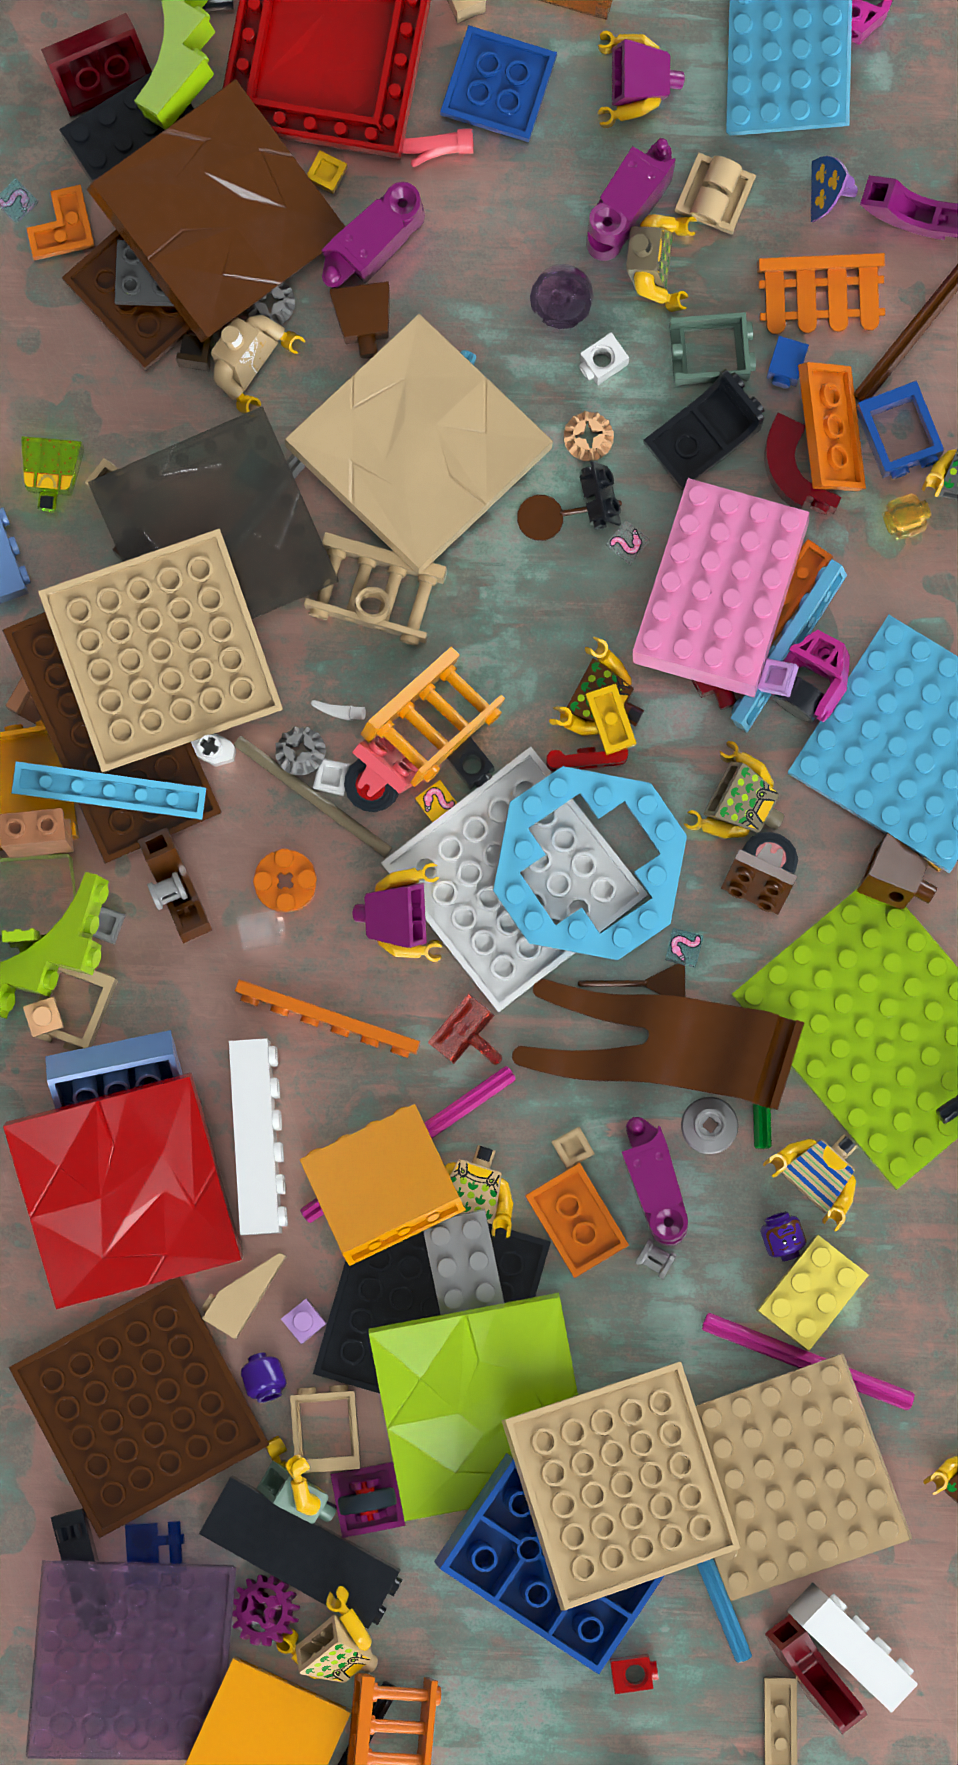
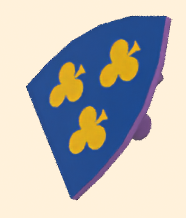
(828, 183)

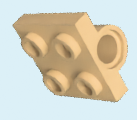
(715, 192)

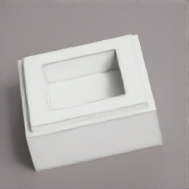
(331, 777)

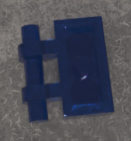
(144, 1542)

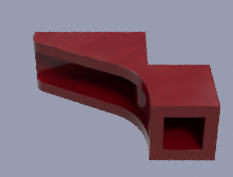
(815, 1675)

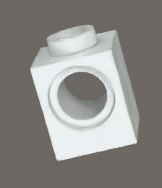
(606, 346)

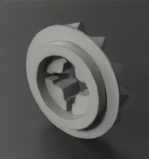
(281, 310)
(307, 761)

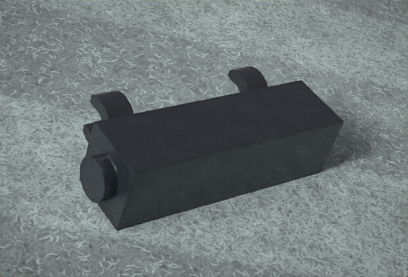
(74, 1536)

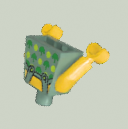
(290, 1490)

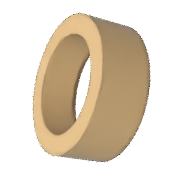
(375, 593)

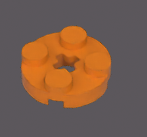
(285, 899)

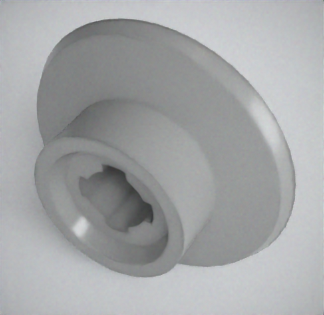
(699, 1137)

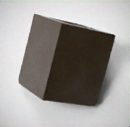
(195, 353)

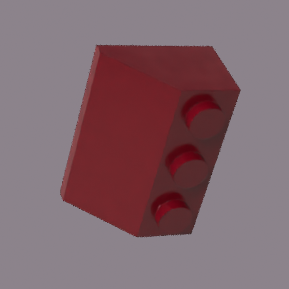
(96, 63)

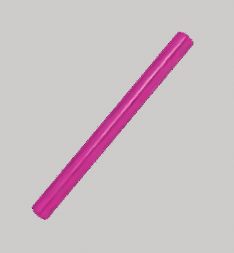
(800, 1358)

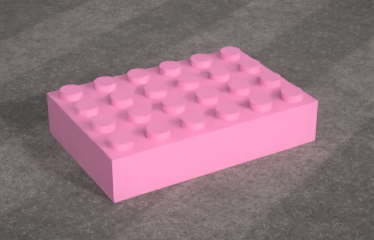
(720, 587)

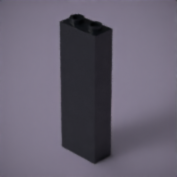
(299, 1551)

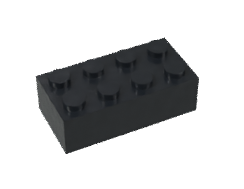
(111, 131)

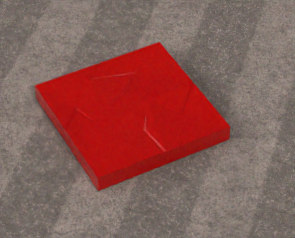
(331, 68)
(123, 1190)

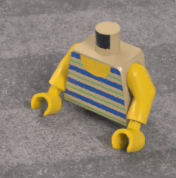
(820, 1174)

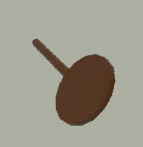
(542, 517)

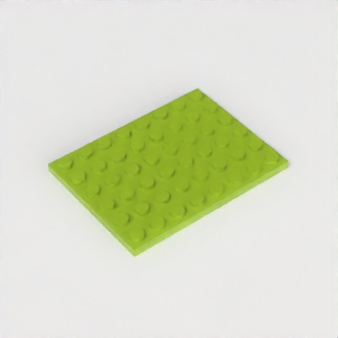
(874, 1030)

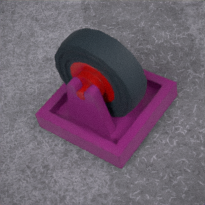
(367, 1499)

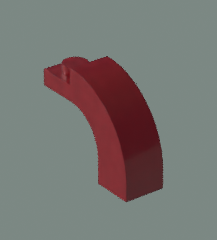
(783, 470)

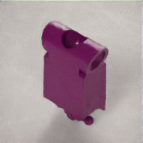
(629, 198)
(373, 235)
(655, 1182)

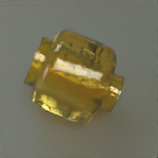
(906, 516)

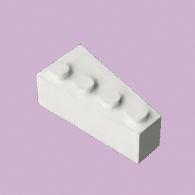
(852, 1647)

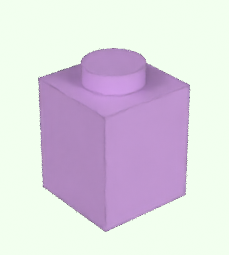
(304, 1321)

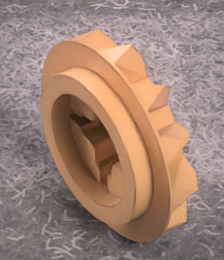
(579, 447)

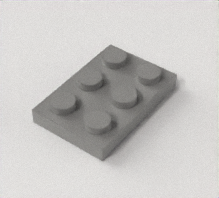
(463, 1263)

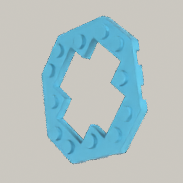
(657, 876)

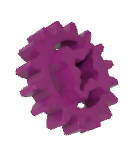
(277, 1615)

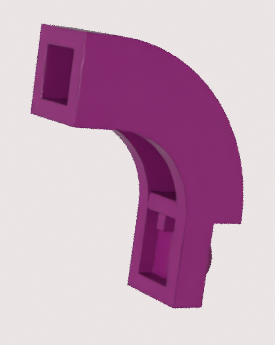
(909, 211)

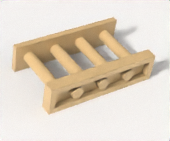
(368, 557)

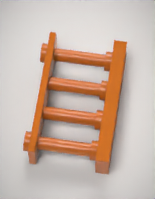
(364, 1723)

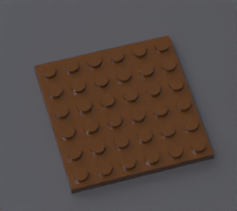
(139, 1406)

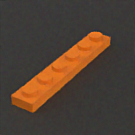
(339, 1023)

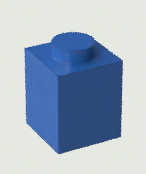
(785, 362)

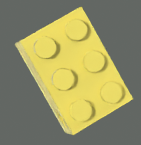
(812, 1292)

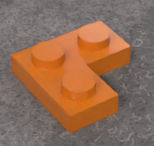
(69, 232)

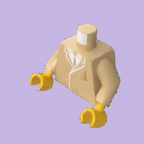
(242, 353)

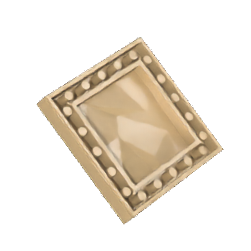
(418, 444)

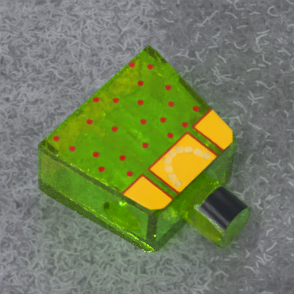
(50, 468)

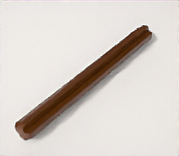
(908, 337)

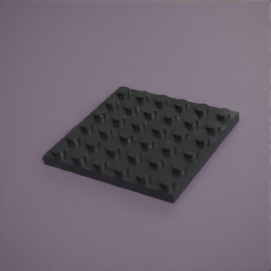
(401, 1288)

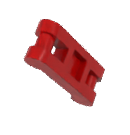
(585, 759)

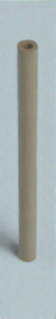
(313, 797)

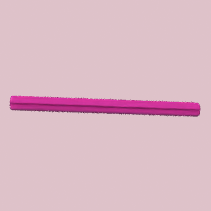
(444, 1119)

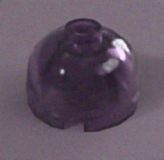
(562, 296)

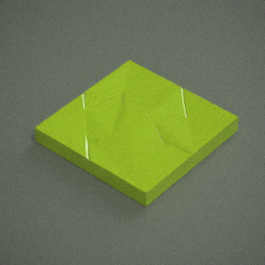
(452, 1385)

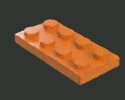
(832, 426)

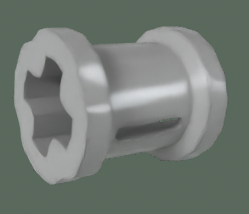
(167, 891)
(656, 1258)

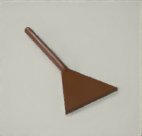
(667, 982)

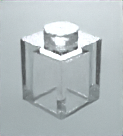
(261, 930)

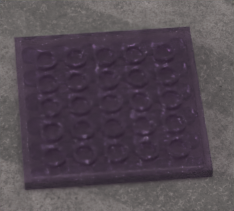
(127, 1658)

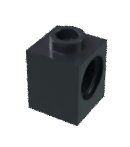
(467, 751)

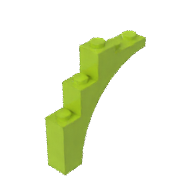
(181, 65)
(64, 946)

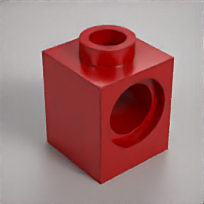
(621, 1664)

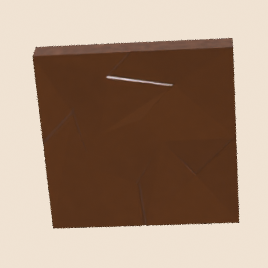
(217, 210)

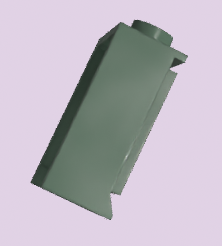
(742, 333)

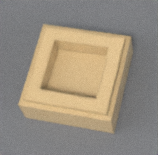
(572, 1148)

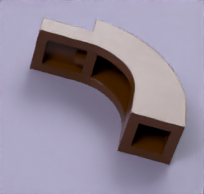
(163, 861)

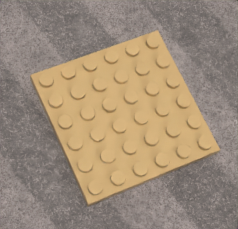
(160, 650)
(799, 1477)
(620, 1485)

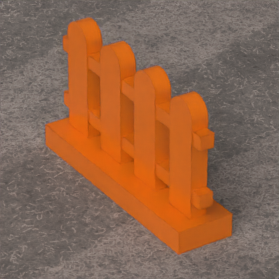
(806, 290)

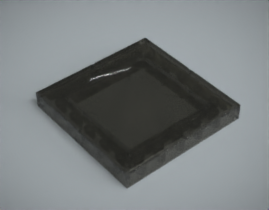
(226, 481)

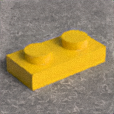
(611, 719)

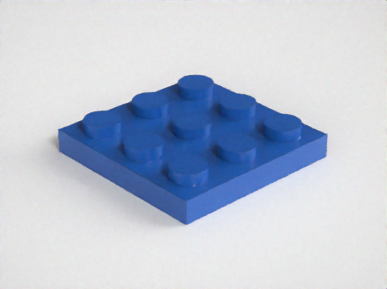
(498, 83)

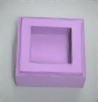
(777, 677)

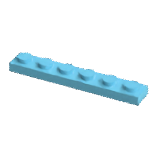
(795, 630)
(108, 790)

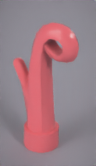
(439, 145)

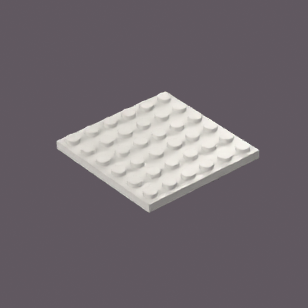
(461, 904)

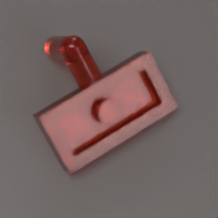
(463, 1030)

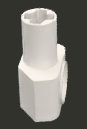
(214, 749)

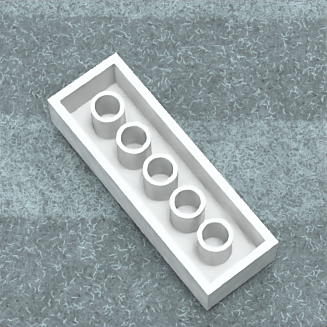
(256, 1137)

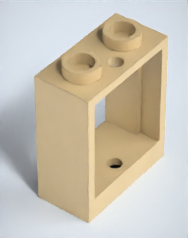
(101, 980)
(324, 1464)

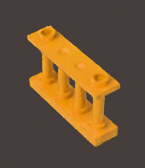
(424, 688)

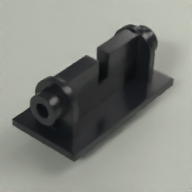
(598, 482)

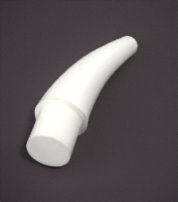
(339, 711)

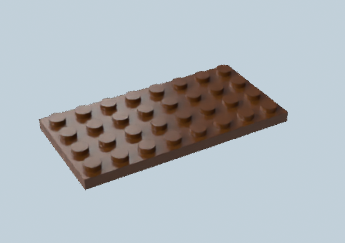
(113, 829)

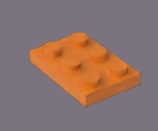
(577, 1220)

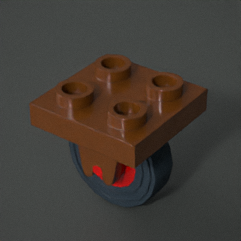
(763, 871)

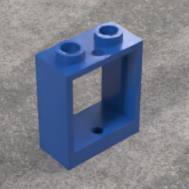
(885, 402)

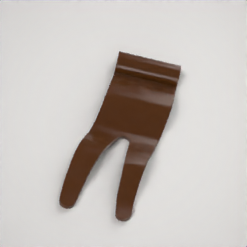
(687, 1045)

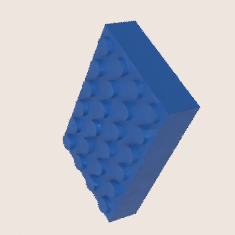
(503, 1562)

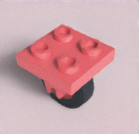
(377, 775)

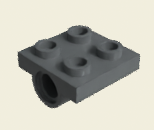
(134, 282)

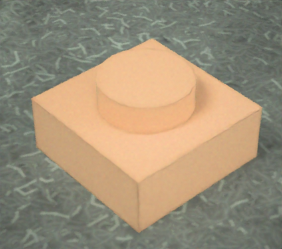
(43, 1017)

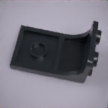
(706, 430)

